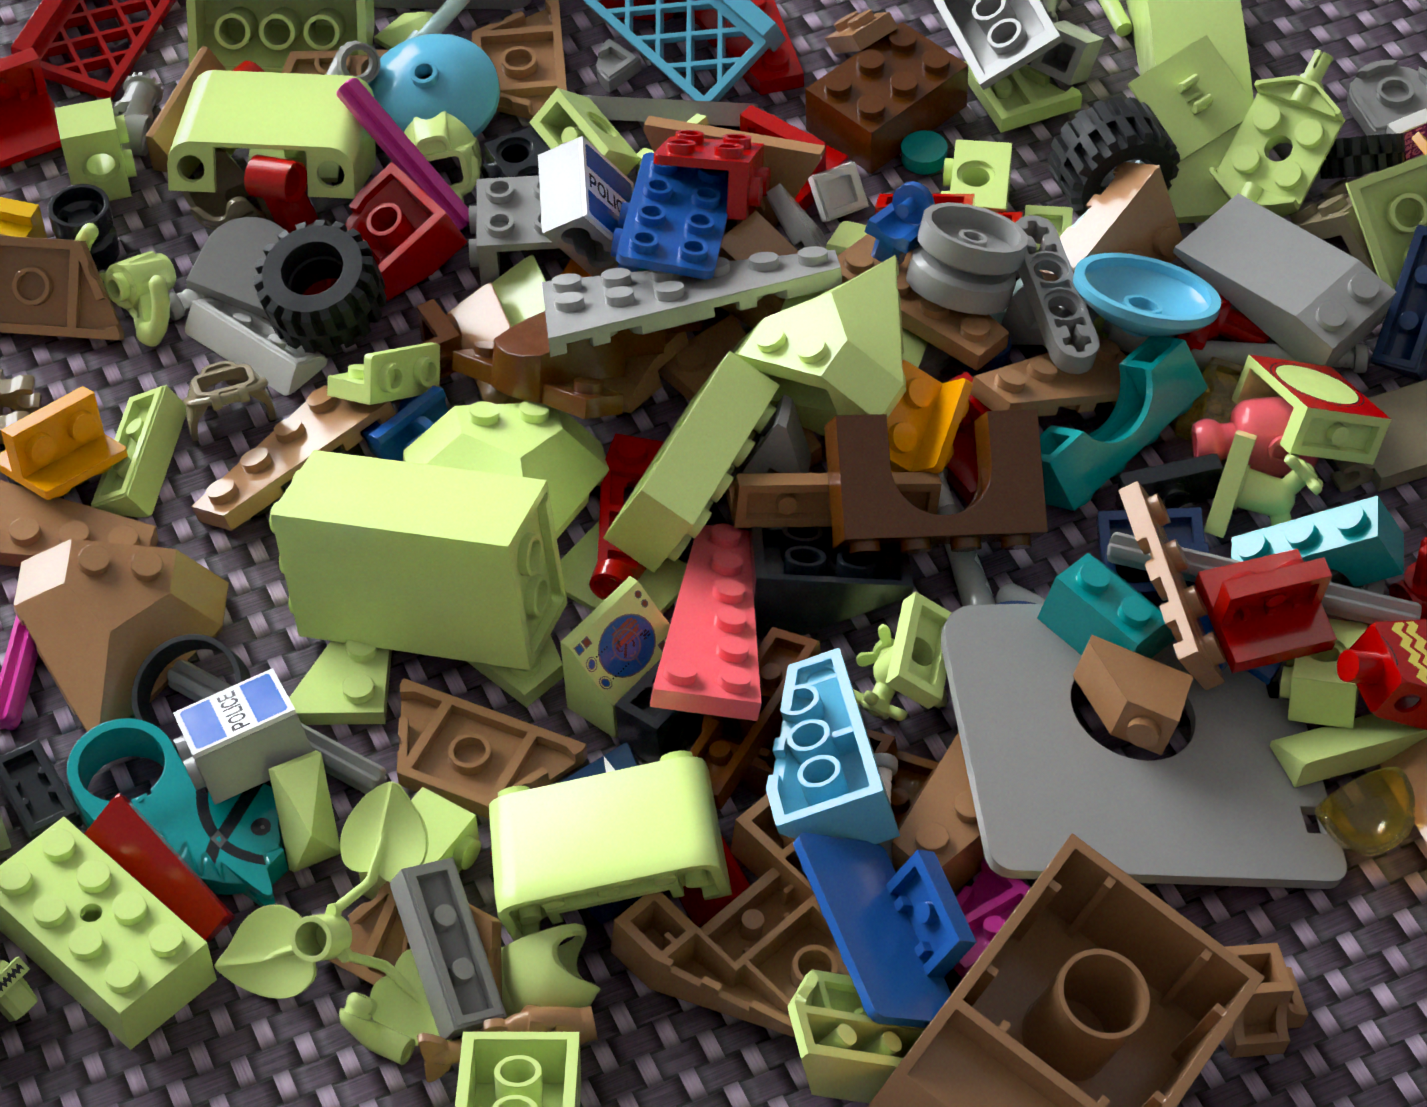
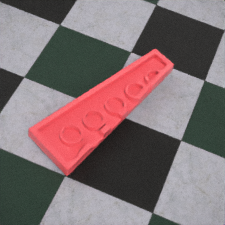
(712, 637)

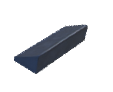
(1404, 331)

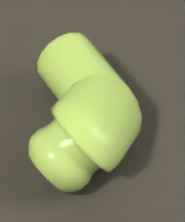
(372, 1034)

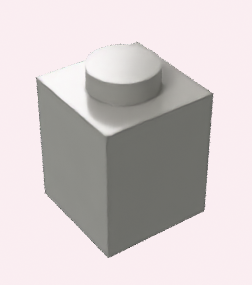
(1073, 57)

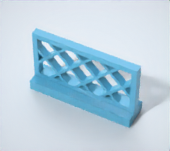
(742, 14)

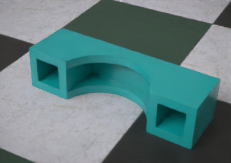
(1155, 388)

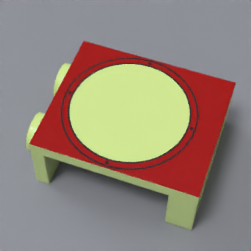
(1328, 412)

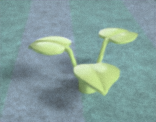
(278, 948)

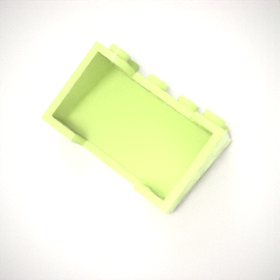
(271, 113)

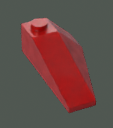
(403, 230)

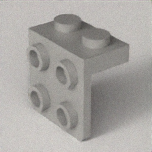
(504, 220)

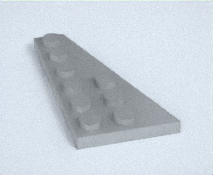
(659, 300)

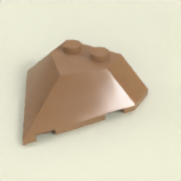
(105, 609)

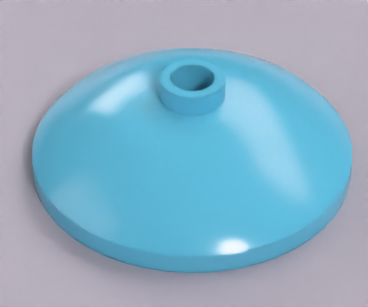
(459, 83)
(1145, 294)

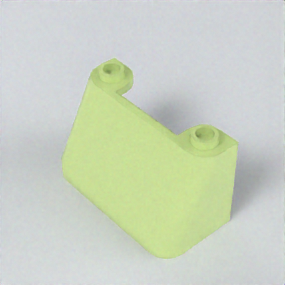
(605, 841)

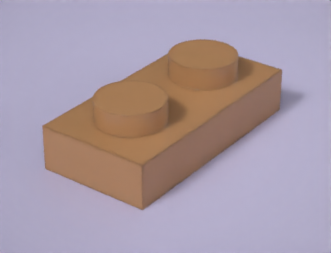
(860, 31)

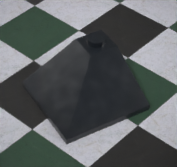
(811, 585)

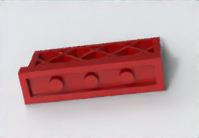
(54, 17)

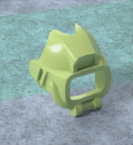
(444, 138)

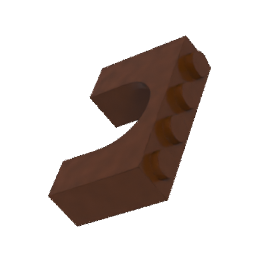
(874, 513)

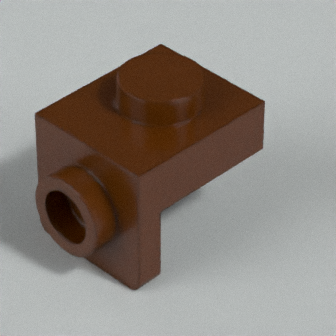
(442, 330)

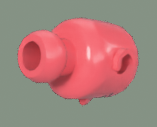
(1258, 416)

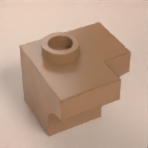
(1271, 1009)

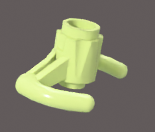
(139, 287)

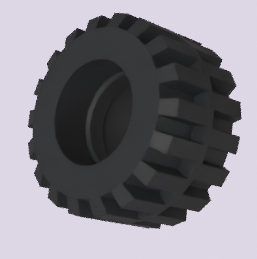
(1104, 139)
(310, 257)

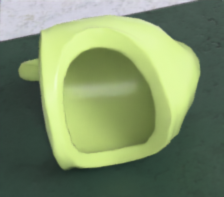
(543, 972)

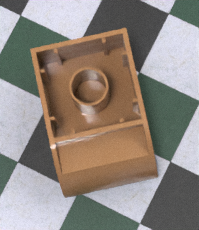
(1079, 1002)

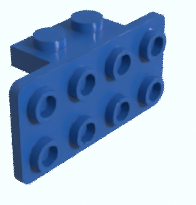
(673, 220)
(890, 927)

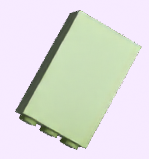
(420, 558)

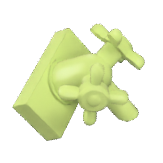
(1256, 490)
(909, 662)

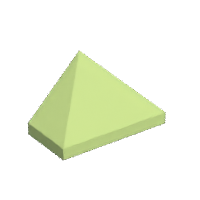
(305, 811)

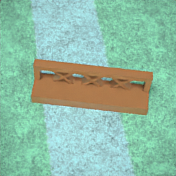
(805, 500)

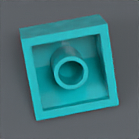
(1099, 603)

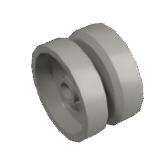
(967, 258)

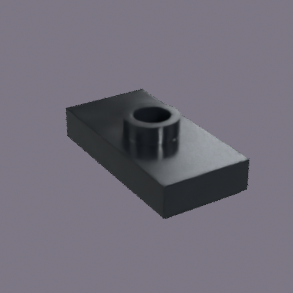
(1177, 481)
(35, 790)

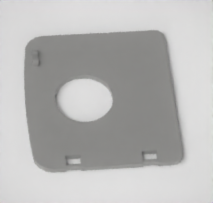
(1196, 818)

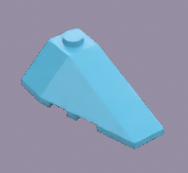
(824, 759)

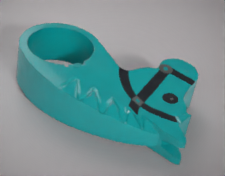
(227, 844)

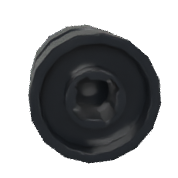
(81, 205)

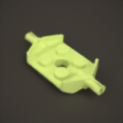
(1288, 112)

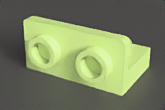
(389, 375)

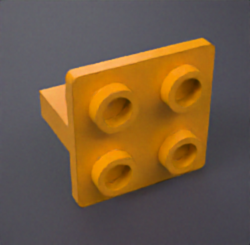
(926, 421)
(59, 446)

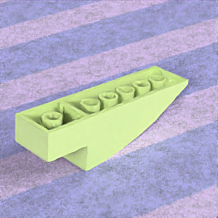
(1163, 30)

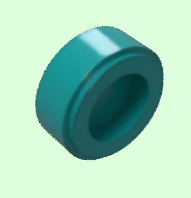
(923, 152)

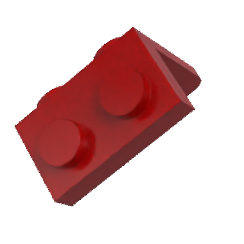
(26, 110)
(734, 153)

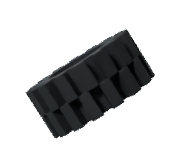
(1363, 155)

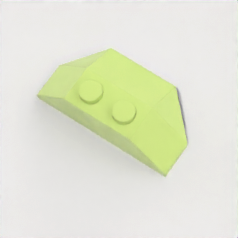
(838, 1042)

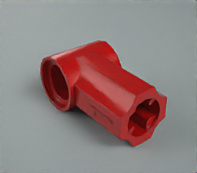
(282, 187)

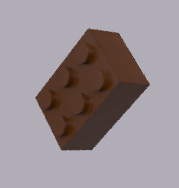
(884, 95)

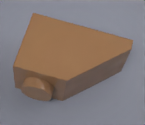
(1132, 693)

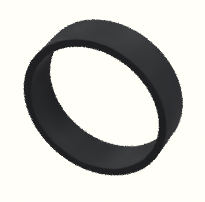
(165, 654)

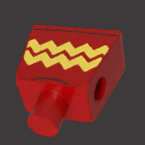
(1390, 670)

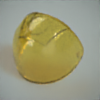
(1370, 812)

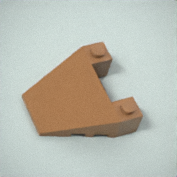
(749, 952)

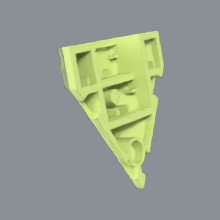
(839, 343)
(521, 442)

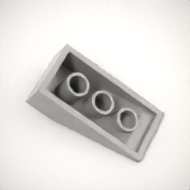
(998, 34)
(1287, 281)

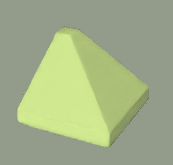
(401, 28)

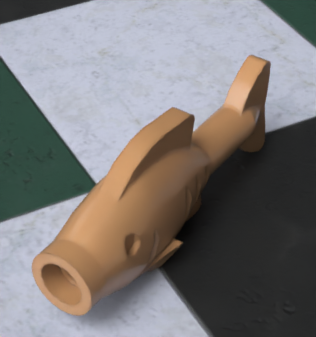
(441, 1054)

